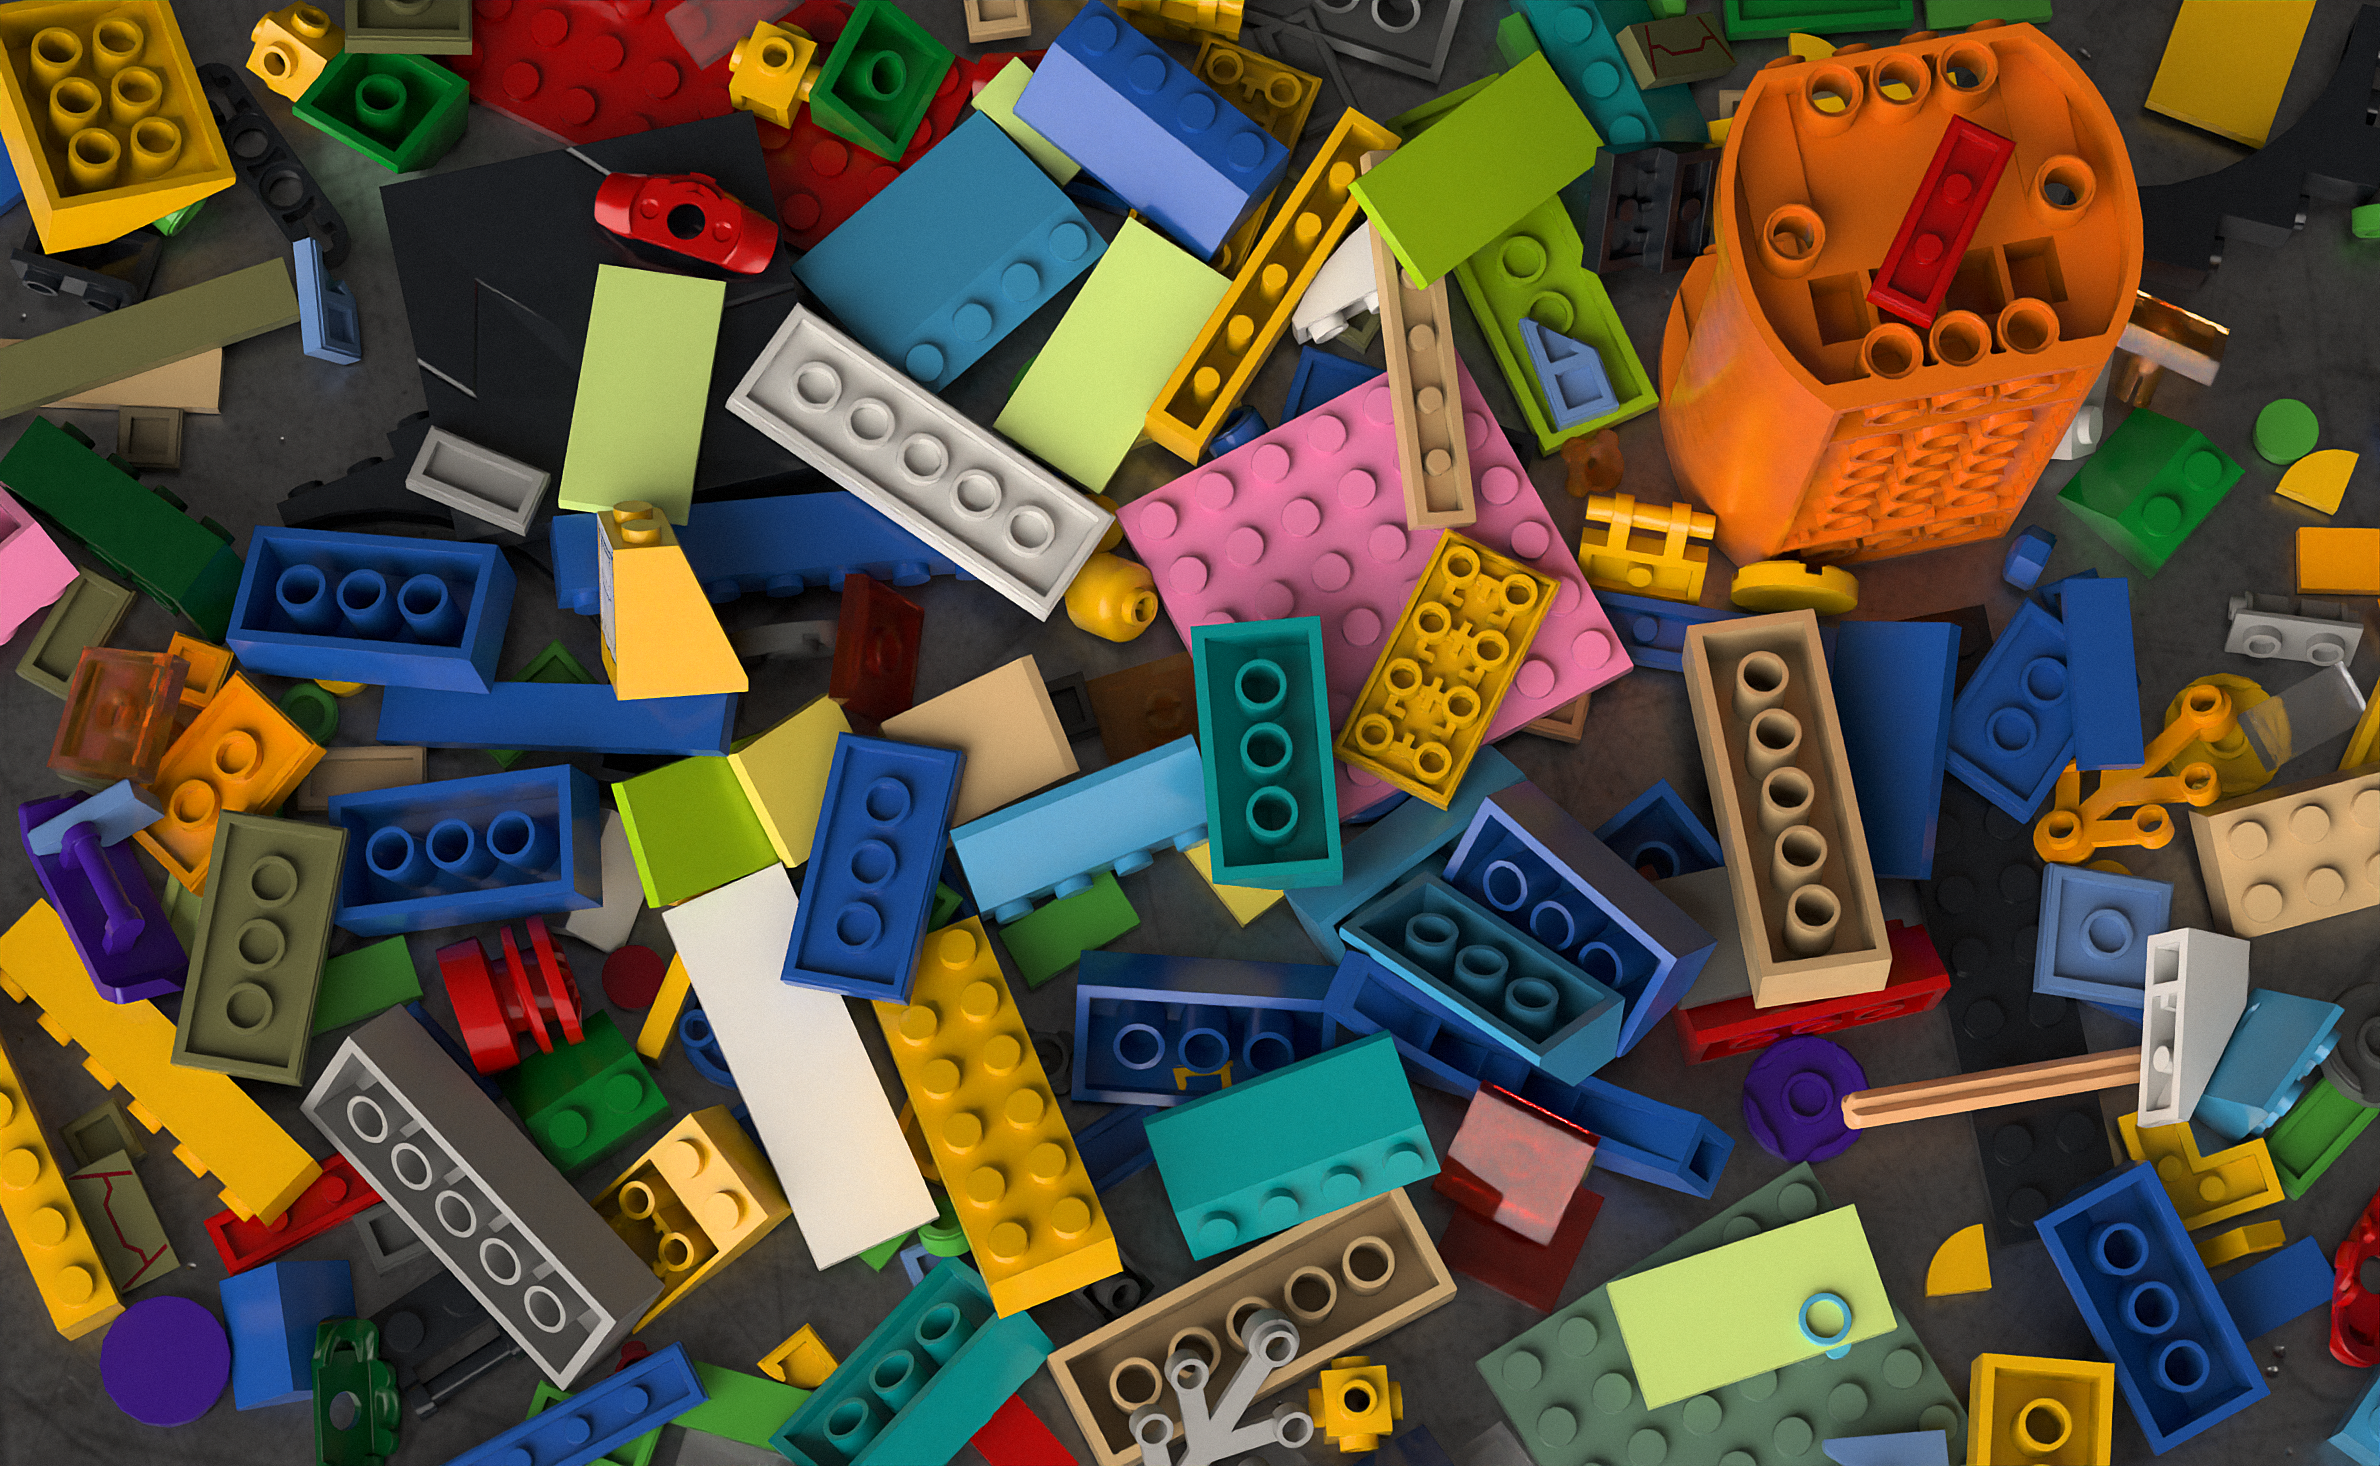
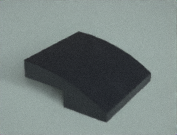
(1650, 205)

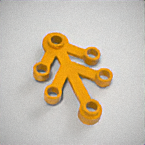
(2136, 788)

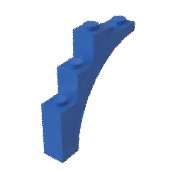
(1454, 1056)

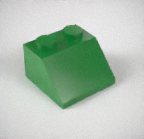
(388, 107)
(2150, 488)
(585, 1098)

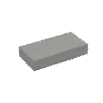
(478, 480)

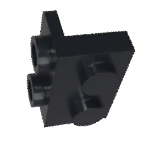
(104, 274)

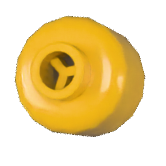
(1112, 598)

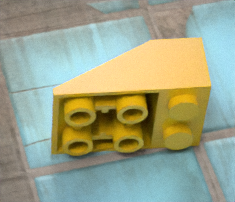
(694, 1204)

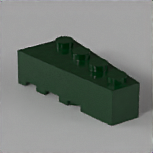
(126, 525)

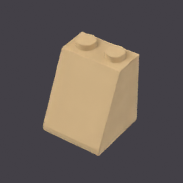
(1003, 729)

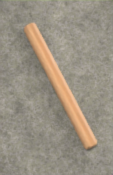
(1991, 1088)

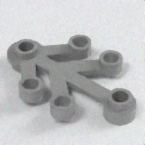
(1216, 1433)

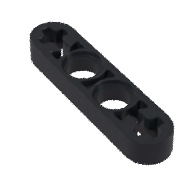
(273, 163)

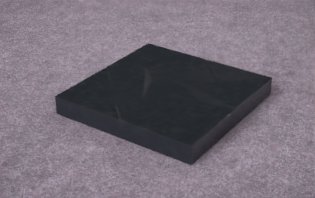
(504, 286)

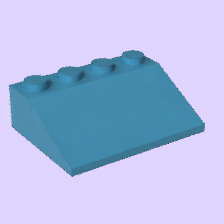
(950, 255)

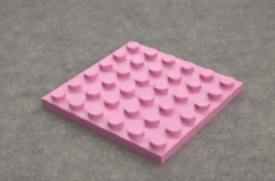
(1321, 528)

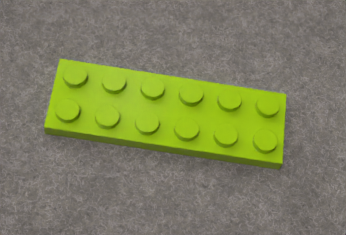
(1539, 275)

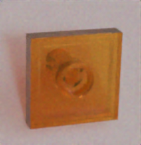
(2167, 338)
(1145, 706)
(119, 715)

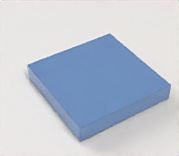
(2098, 933)

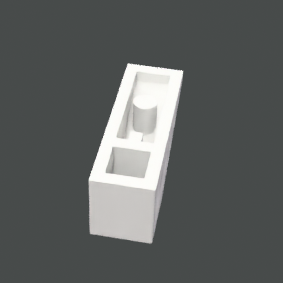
(2190, 1010)

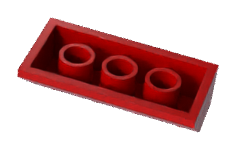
(1736, 1027)

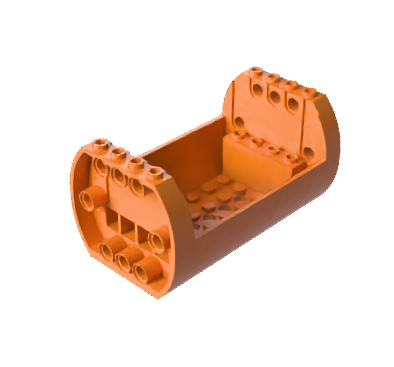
(1839, 424)

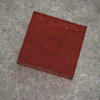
(875, 650)
(1515, 1162)
(1513, 1262)

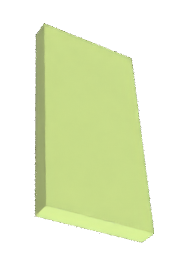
(1111, 357)
(642, 391)
(1740, 1305)

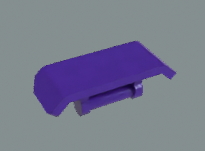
(106, 907)

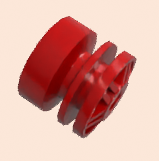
(511, 994)

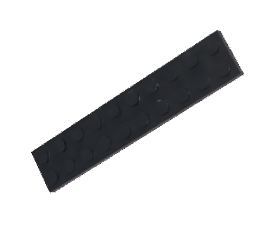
(1985, 930)

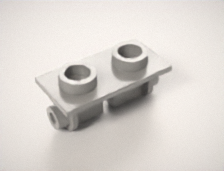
(2319, 635)

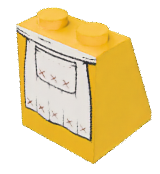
(655, 614)

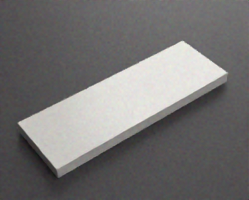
(920, 462)
(800, 1072)

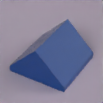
(274, 1325)

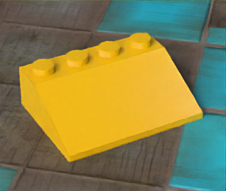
(104, 118)

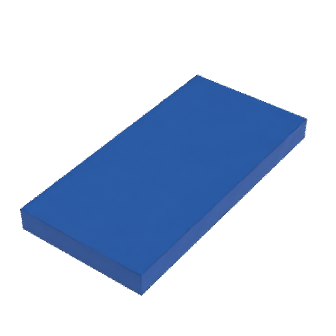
(1894, 717)
(874, 868)

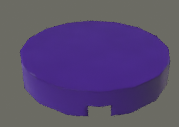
(1796, 1099)
(166, 1361)

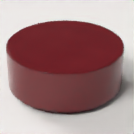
(633, 977)

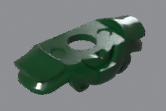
(350, 1362)

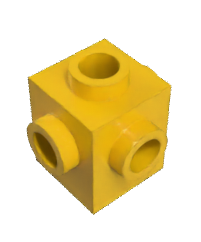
(294, 47)
(774, 71)
(1352, 1429)

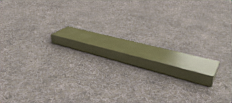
(146, 336)

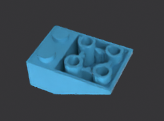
(2264, 1061)

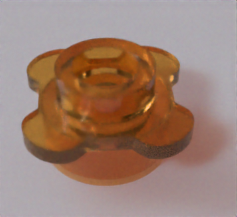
(1608, 467)

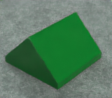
(879, 79)

